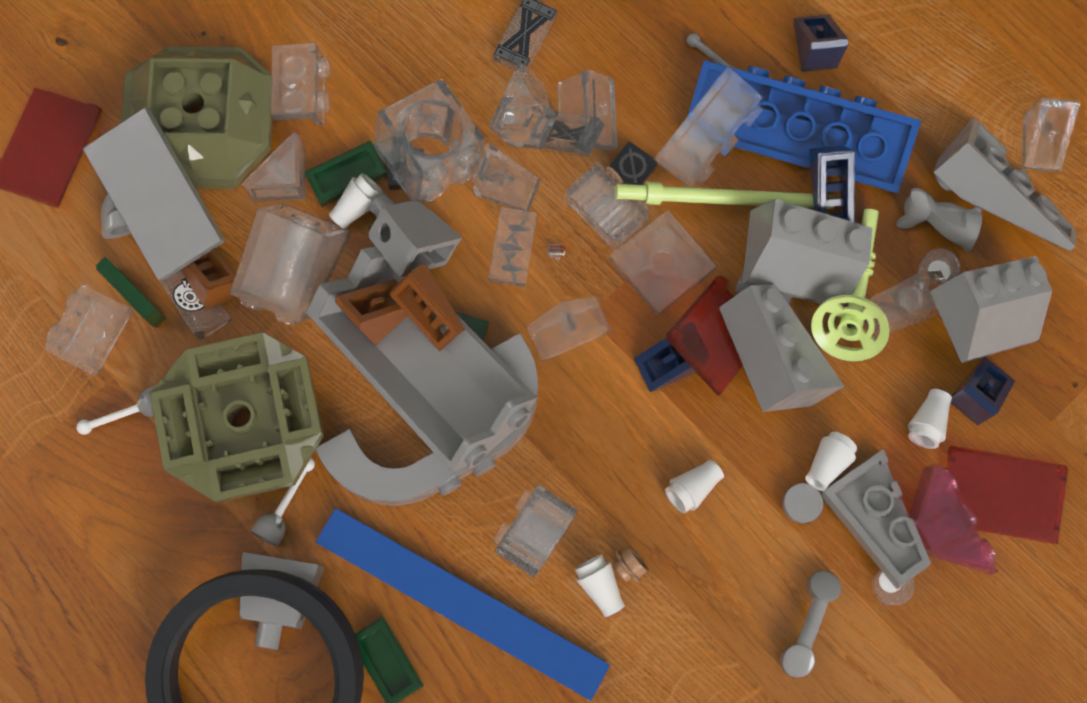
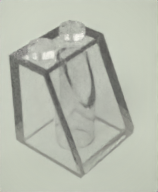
(287, 261)

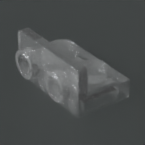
(299, 82)
(87, 329)

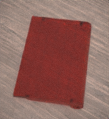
(47, 147)
(705, 340)
(1010, 493)

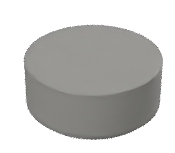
(802, 503)

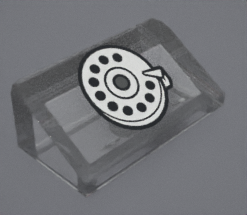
(199, 320)

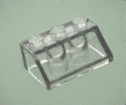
(710, 128)

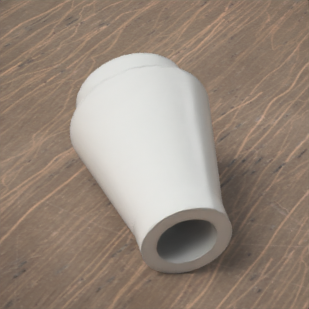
(355, 200)
(931, 420)
(831, 459)
(693, 486)
(599, 583)

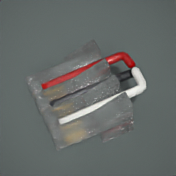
(554, 250)

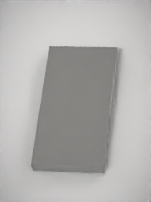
(154, 194)

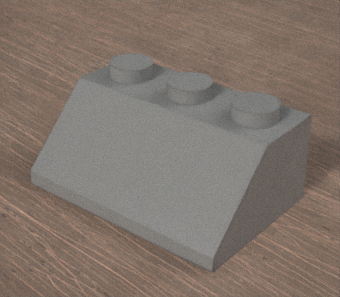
(805, 251)
(994, 307)

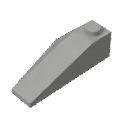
(981, 175)

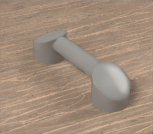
(799, 659)

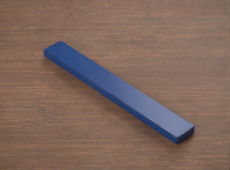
(463, 604)

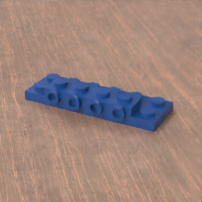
(805, 119)

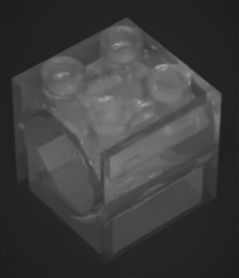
(431, 114)

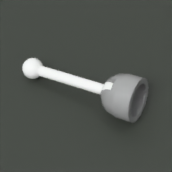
(143, 405)
(271, 526)

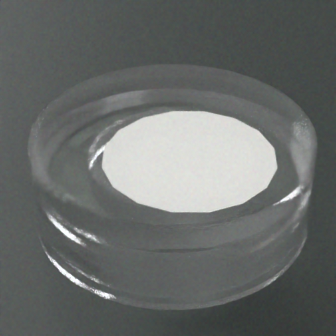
(942, 260)
(888, 594)

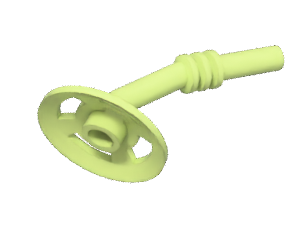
(854, 315)

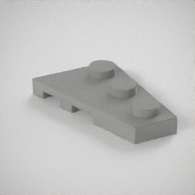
(875, 515)

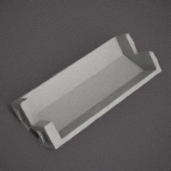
(452, 398)

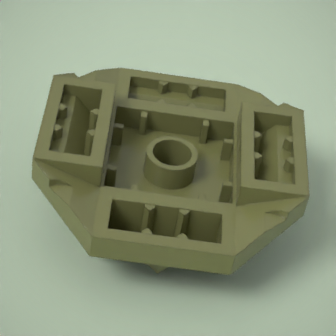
(232, 127)
(198, 408)

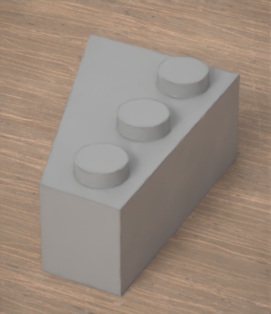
(777, 350)

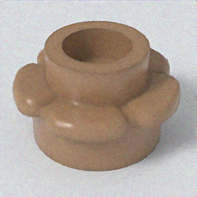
(630, 564)

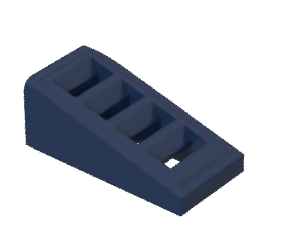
(845, 170)

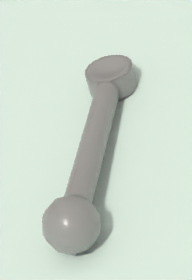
(694, 40)

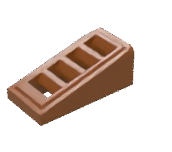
(422, 287)
(215, 288)

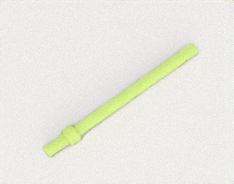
(654, 193)

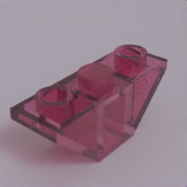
(947, 524)

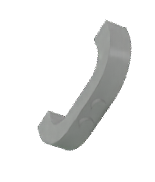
(428, 476)

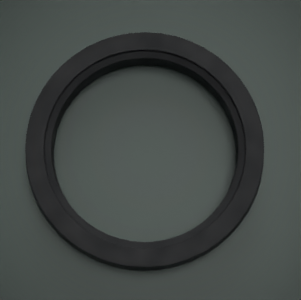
(303, 596)

